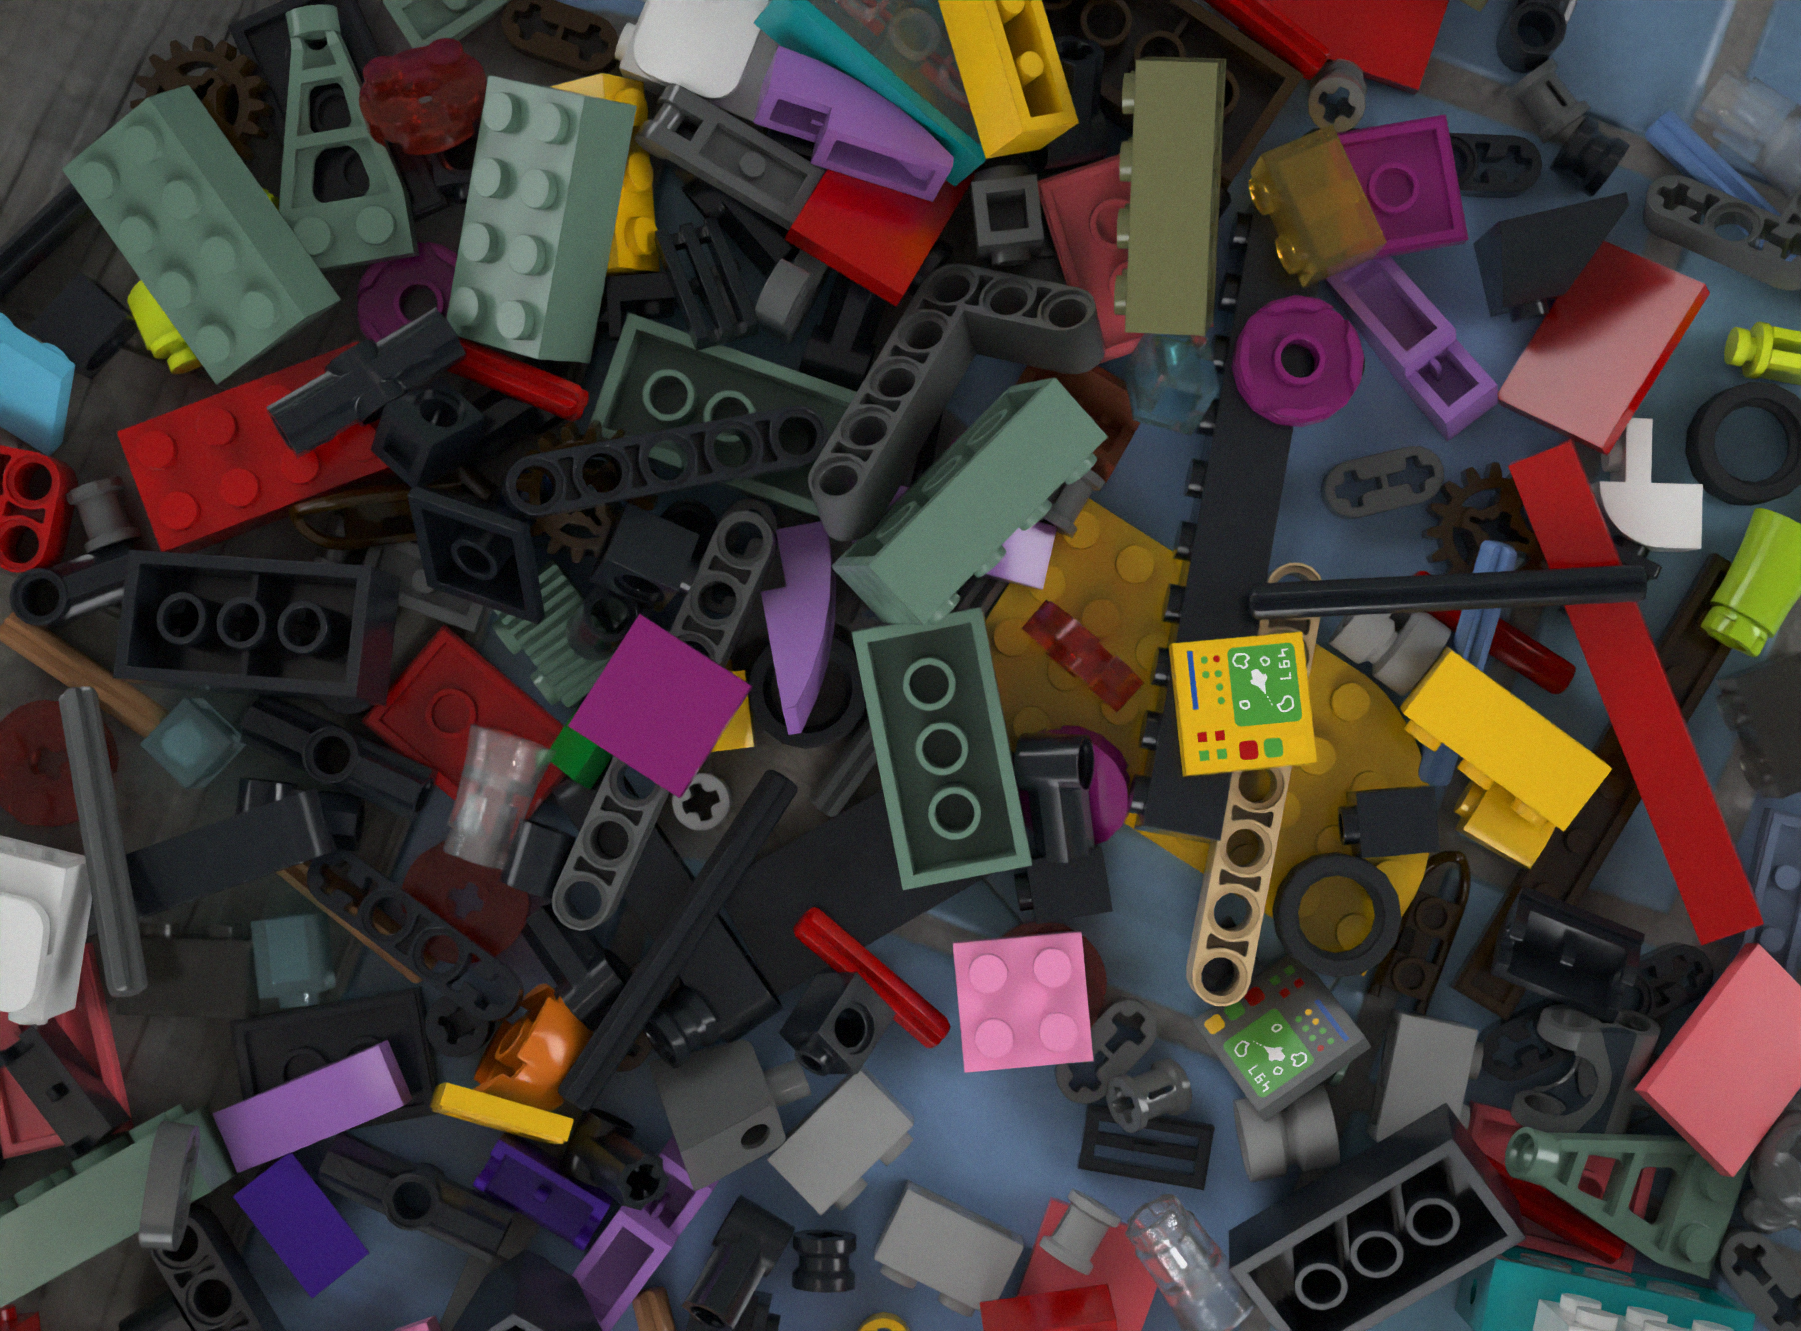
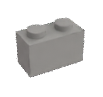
(1420, 1069)
(842, 1140)
(946, 1249)

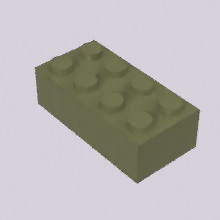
(1172, 195)

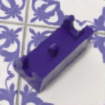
(539, 1190)
(301, 1224)

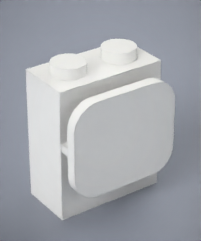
(702, 47)
(41, 929)

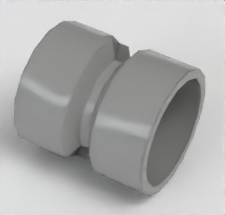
(1395, 643)
(1296, 1135)

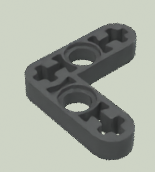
(1721, 208)
(790, 295)

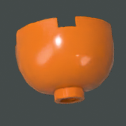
(533, 1054)

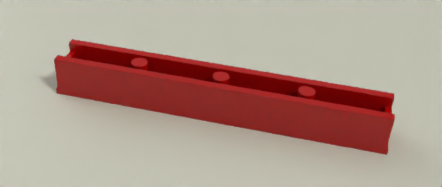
(1640, 701)

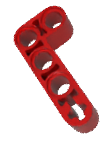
(20, 511)

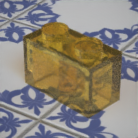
(1315, 207)

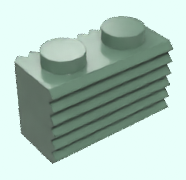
(560, 670)

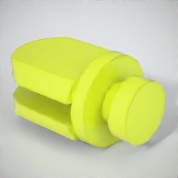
(159, 332)
(1765, 352)

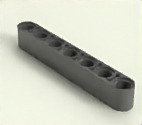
(612, 799)

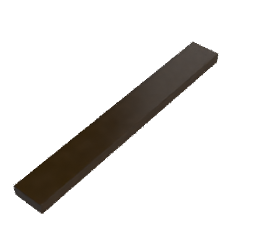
(1577, 854)

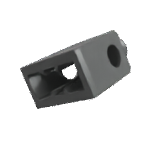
(726, 1107)

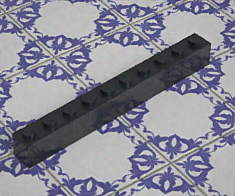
(1225, 542)

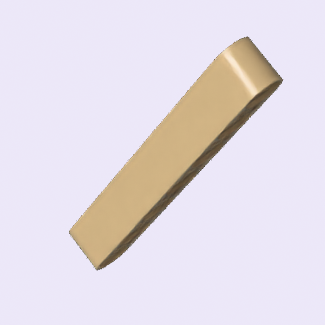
(1251, 879)

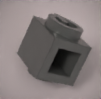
(1006, 215)

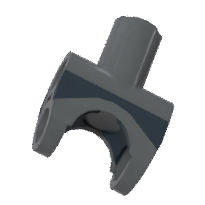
(1601, 1083)

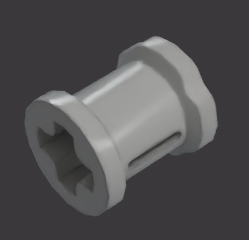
(696, 819)
(1080, 1231)

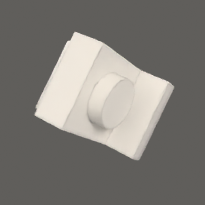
(1647, 513)

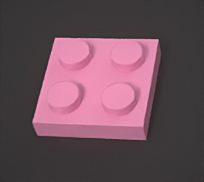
(1022, 1001)

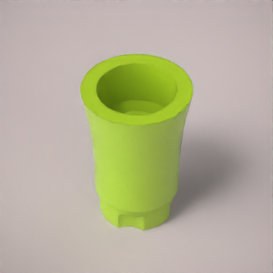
(1758, 585)

